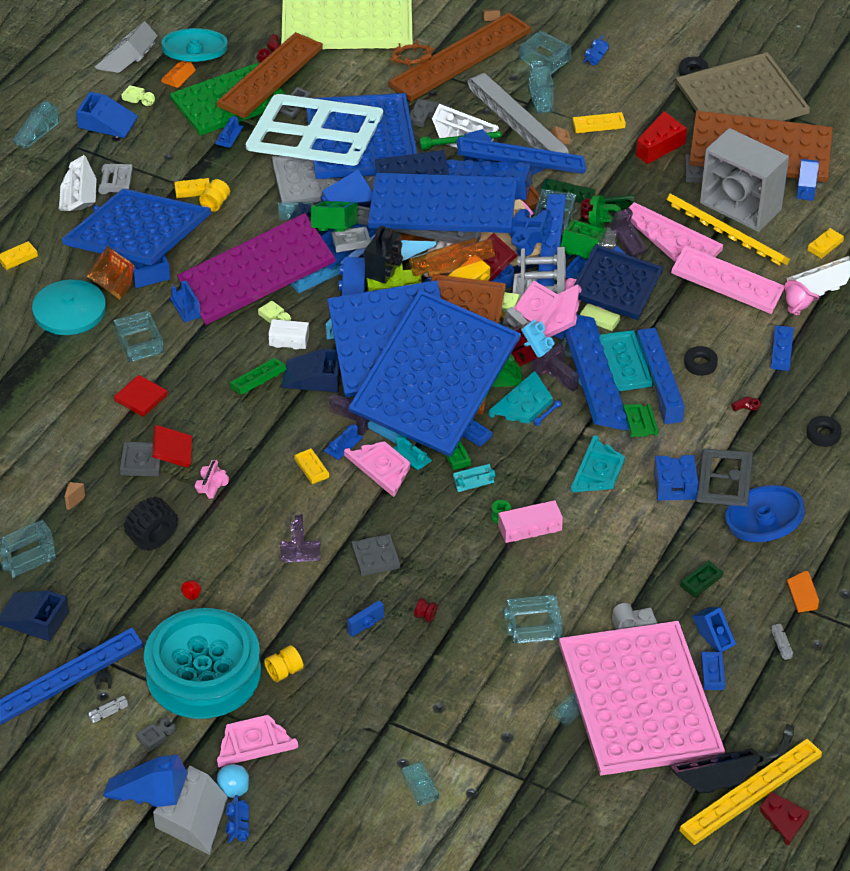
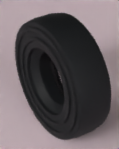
(692, 62)
(700, 352)
(824, 422)

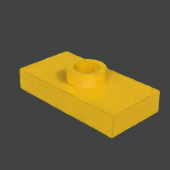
(311, 466)

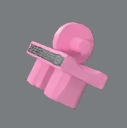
(213, 479)

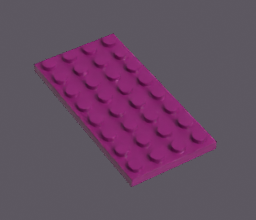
(257, 268)

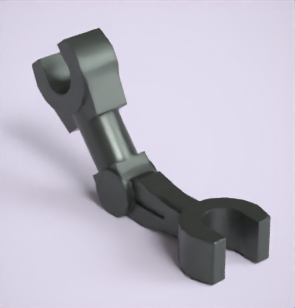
(103, 675)
(767, 758)

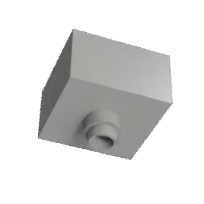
(744, 179)

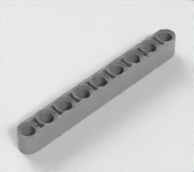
(514, 114)

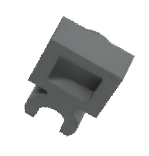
(154, 735)

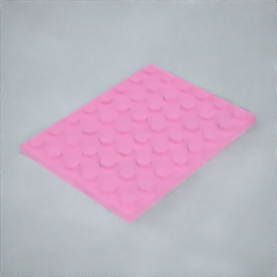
(640, 698)

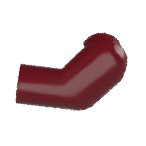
(272, 43)
(746, 403)

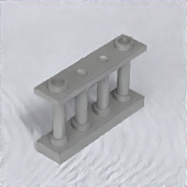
(558, 274)

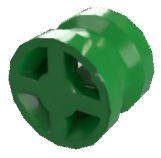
(497, 507)

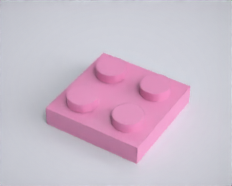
(538, 303)

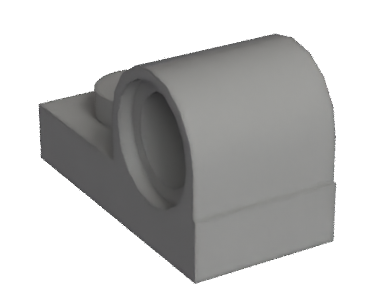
(625, 617)

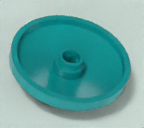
(194, 44)
(69, 307)

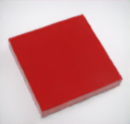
(140, 395)
(171, 446)

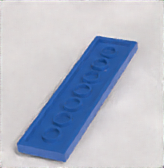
(595, 374)

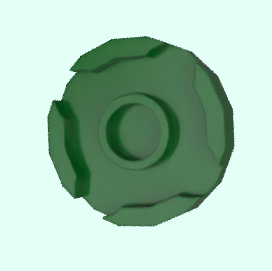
(600, 211)

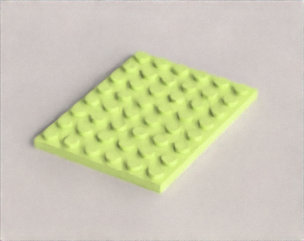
(349, 22)

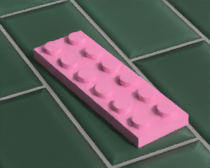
(728, 279)

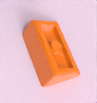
(179, 74)
(803, 592)

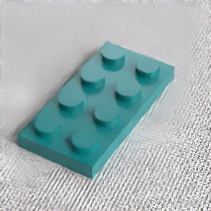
(626, 360)

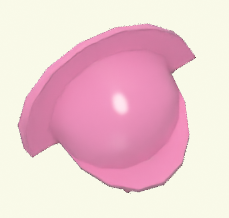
(798, 297)

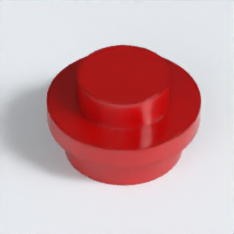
(191, 589)

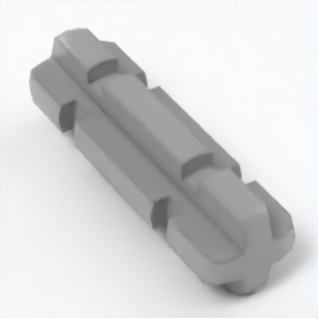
(782, 641)
(108, 709)

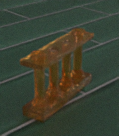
(451, 257)

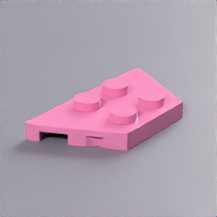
(565, 313)
(381, 464)
(253, 740)

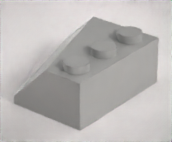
(129, 49)
(196, 812)

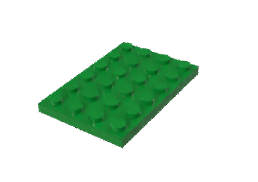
(200, 100)

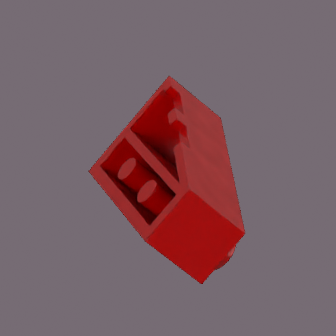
(660, 138)

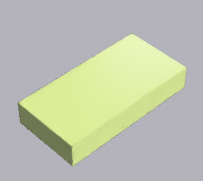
(602, 317)

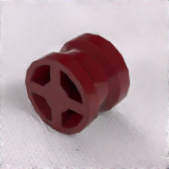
(585, 208)
(425, 610)

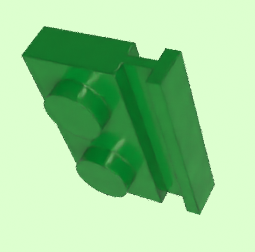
(640, 420)

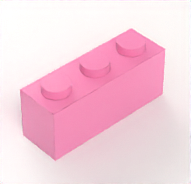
(530, 521)

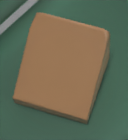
(490, 14)
(561, 134)
(74, 494)

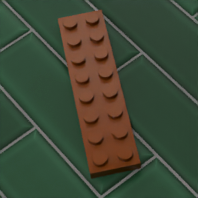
(269, 75)

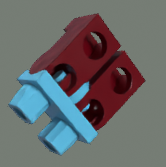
(532, 342)

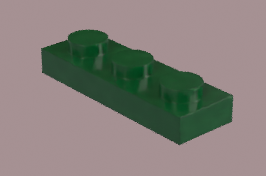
(581, 192)

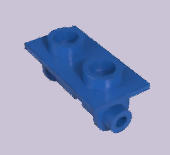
(598, 49)
(229, 133)
(346, 440)
(236, 812)

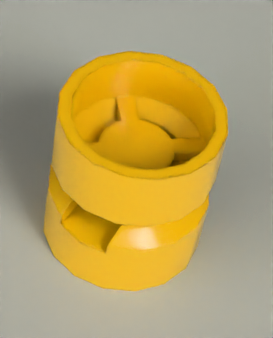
(215, 195)
(281, 665)

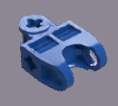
(529, 231)

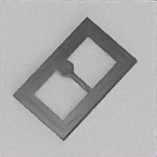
(743, 475)

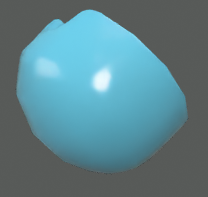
(233, 780)

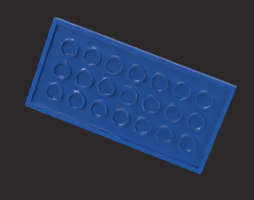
(443, 202)

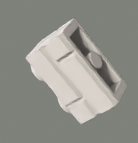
(288, 334)

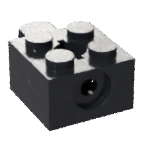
(383, 255)

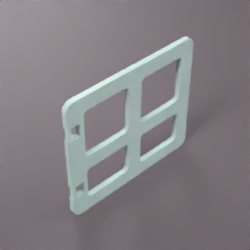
(314, 130)

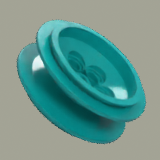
(202, 663)

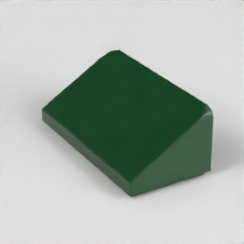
(621, 201)

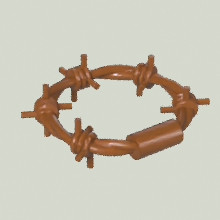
(422, 59)

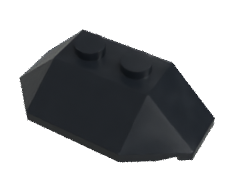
(717, 771)

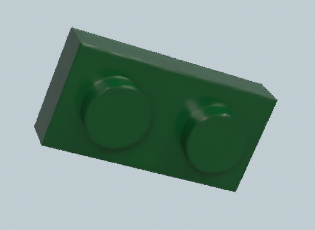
(701, 579)

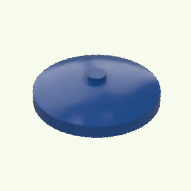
(770, 514)

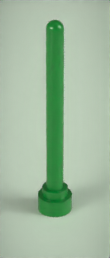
(427, 143)

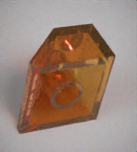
(112, 273)

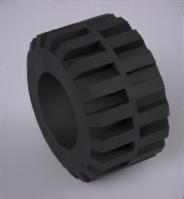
(151, 523)

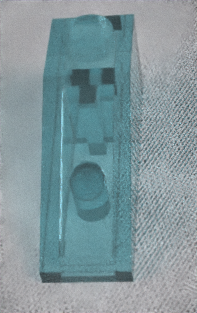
(38, 123)

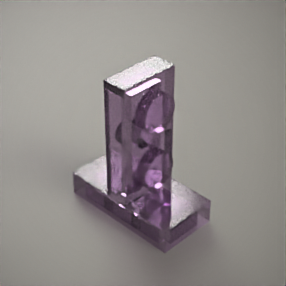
(627, 233)
(553, 363)
(339, 405)
(299, 549)

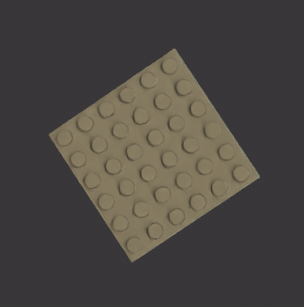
(744, 88)

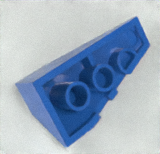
(152, 782)

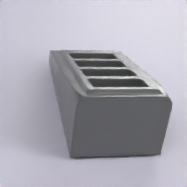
(297, 92)

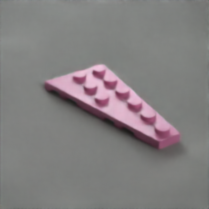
(670, 235)

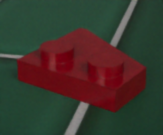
(784, 816)

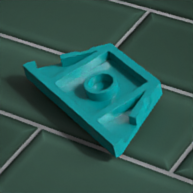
(524, 401)
(599, 468)

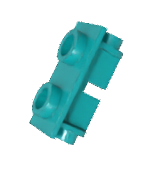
(414, 455)
(474, 477)

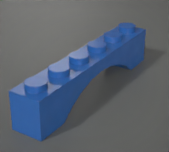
(668, 394)

